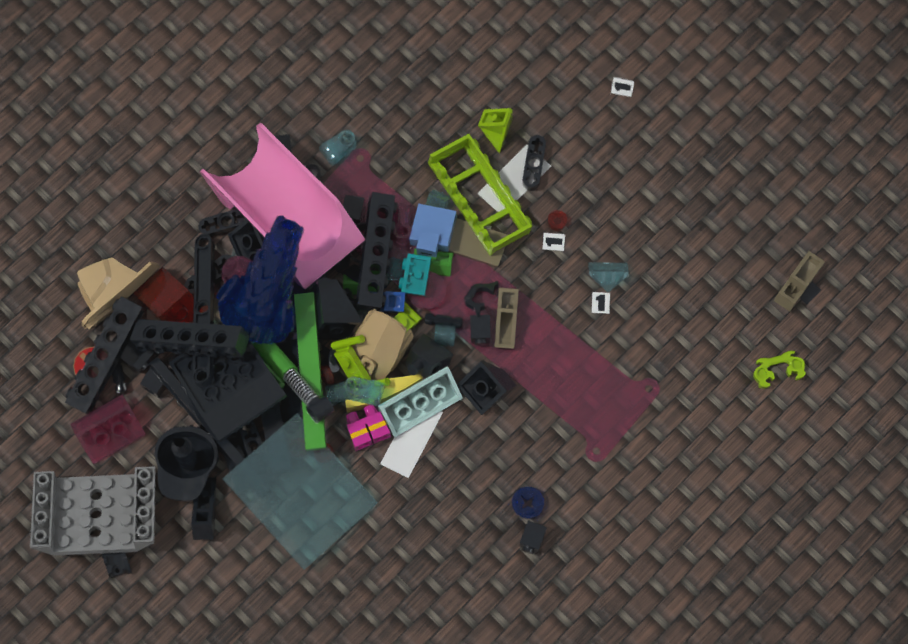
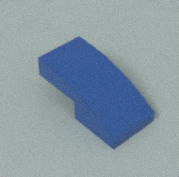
(394, 302)

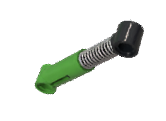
(316, 406)

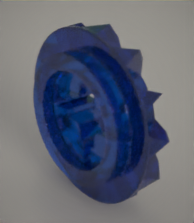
(528, 493)

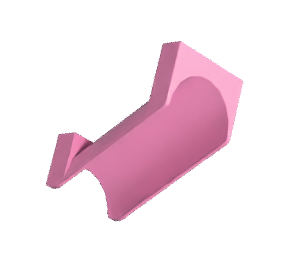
(282, 185)

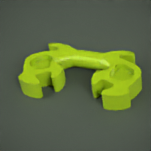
(761, 373)

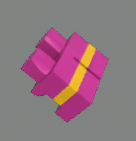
(359, 432)

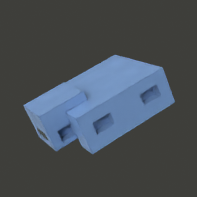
(432, 229)

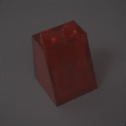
(166, 298)

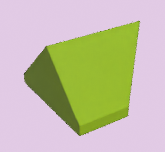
(495, 125)

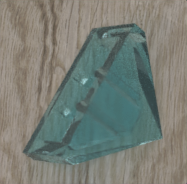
(608, 274)

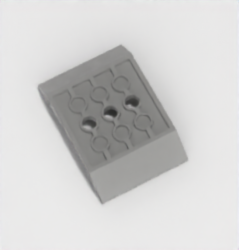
(64, 509)

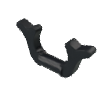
(478, 307)

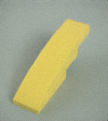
(396, 386)

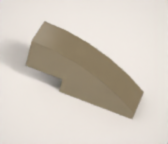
(799, 281)
(506, 317)

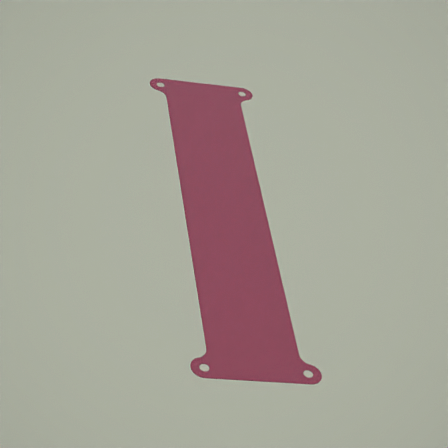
(546, 354)

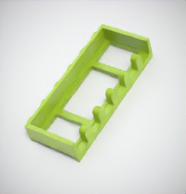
(492, 177)

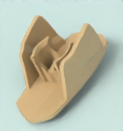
(105, 283)
(383, 345)

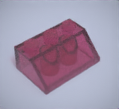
(107, 429)

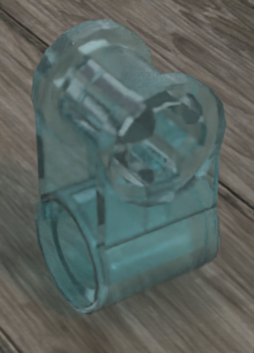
(336, 148)
(364, 390)

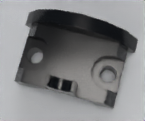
(329, 359)
(116, 561)

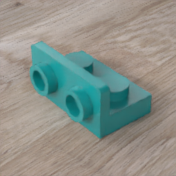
(415, 275)

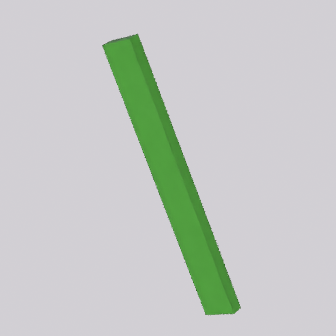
(309, 364)

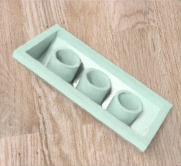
(420, 401)

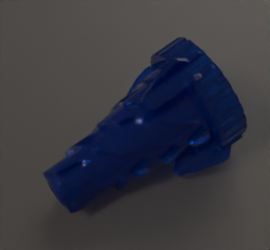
(262, 296)

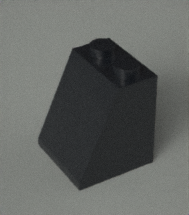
(334, 311)

